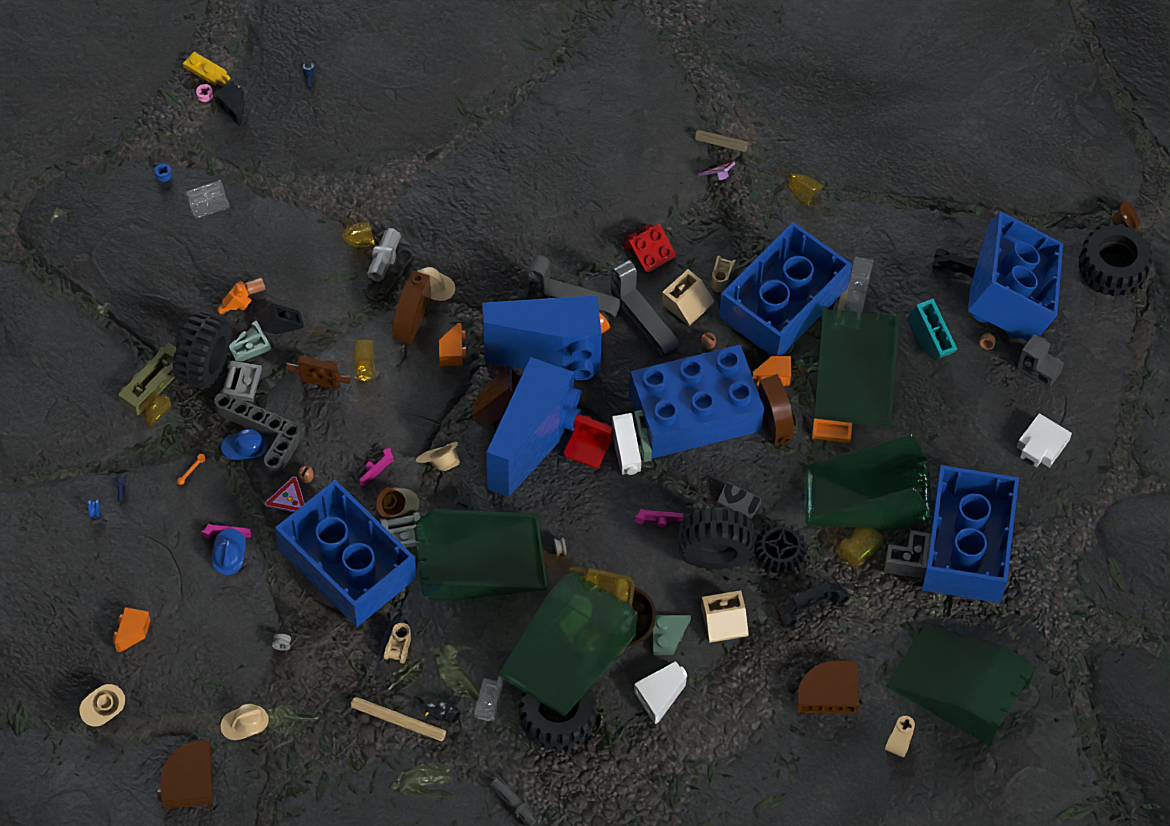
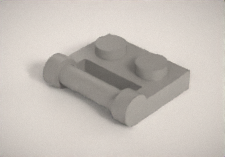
(246, 382)
(404, 535)

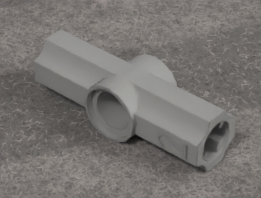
(384, 255)

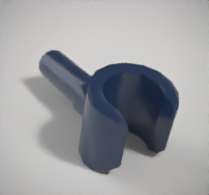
(308, 72)
(120, 486)

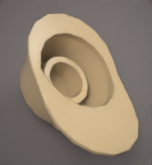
(441, 286)
(441, 458)
(102, 705)
(244, 722)

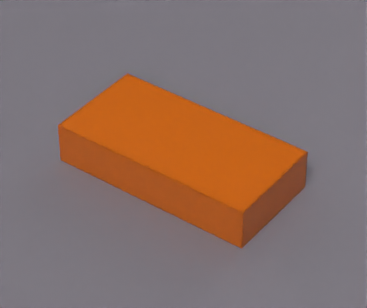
(832, 430)

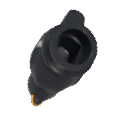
(444, 710)

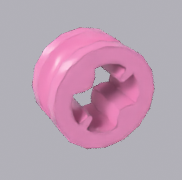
(204, 98)

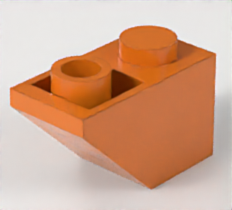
(451, 347)
(774, 365)
(132, 628)

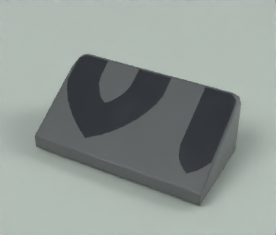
(739, 500)

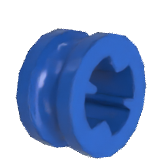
(164, 176)
(94, 508)

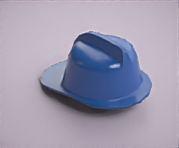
(244, 445)
(228, 551)

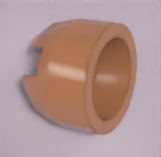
(706, 341)
(990, 343)
(308, 476)

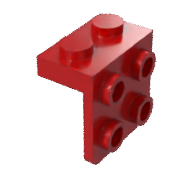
(650, 247)
(589, 441)

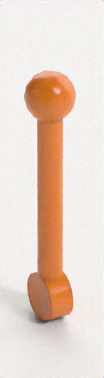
(200, 458)

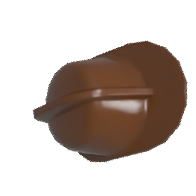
(1127, 216)
(396, 502)

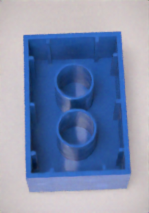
(784, 290)
(697, 400)
(970, 534)
(346, 553)

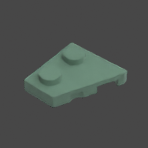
(249, 344)
(642, 437)
(668, 633)

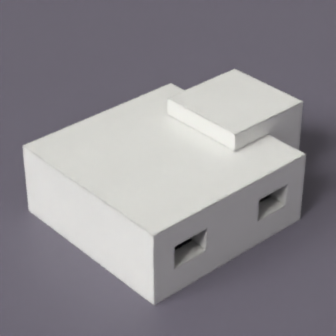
(1043, 441)

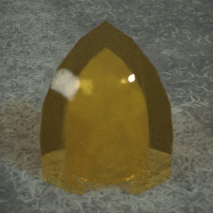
(804, 187)
(359, 235)
(157, 409)

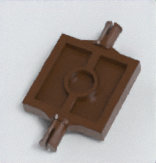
(318, 372)

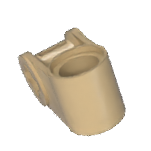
(722, 271)
(398, 646)
(900, 738)

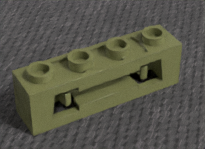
(151, 379)

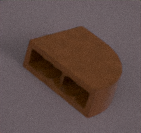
(411, 307)
(495, 397)
(777, 410)
(830, 688)
(187, 777)

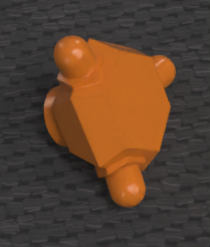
(235, 299)

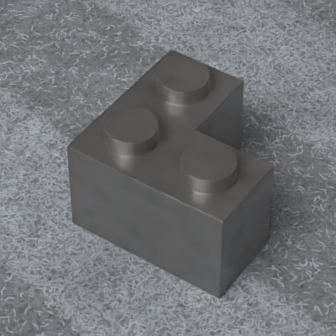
(1038, 363)
(911, 559)

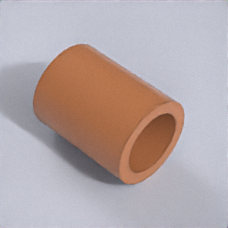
(255, 286)

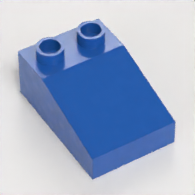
(1016, 278)
(550, 330)
(531, 424)

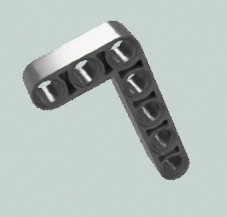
(542, 287)
(639, 311)
(262, 426)

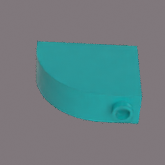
(931, 330)

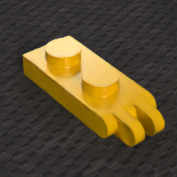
(206, 69)

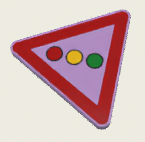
(720, 170)
(287, 497)

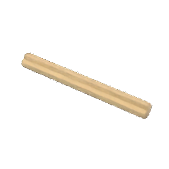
(398, 719)

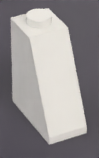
(626, 444)
(660, 690)

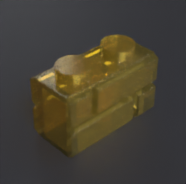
(364, 359)
(860, 546)

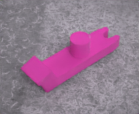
(374, 470)
(660, 516)
(211, 530)

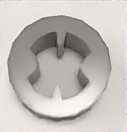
(560, 546)
(281, 642)

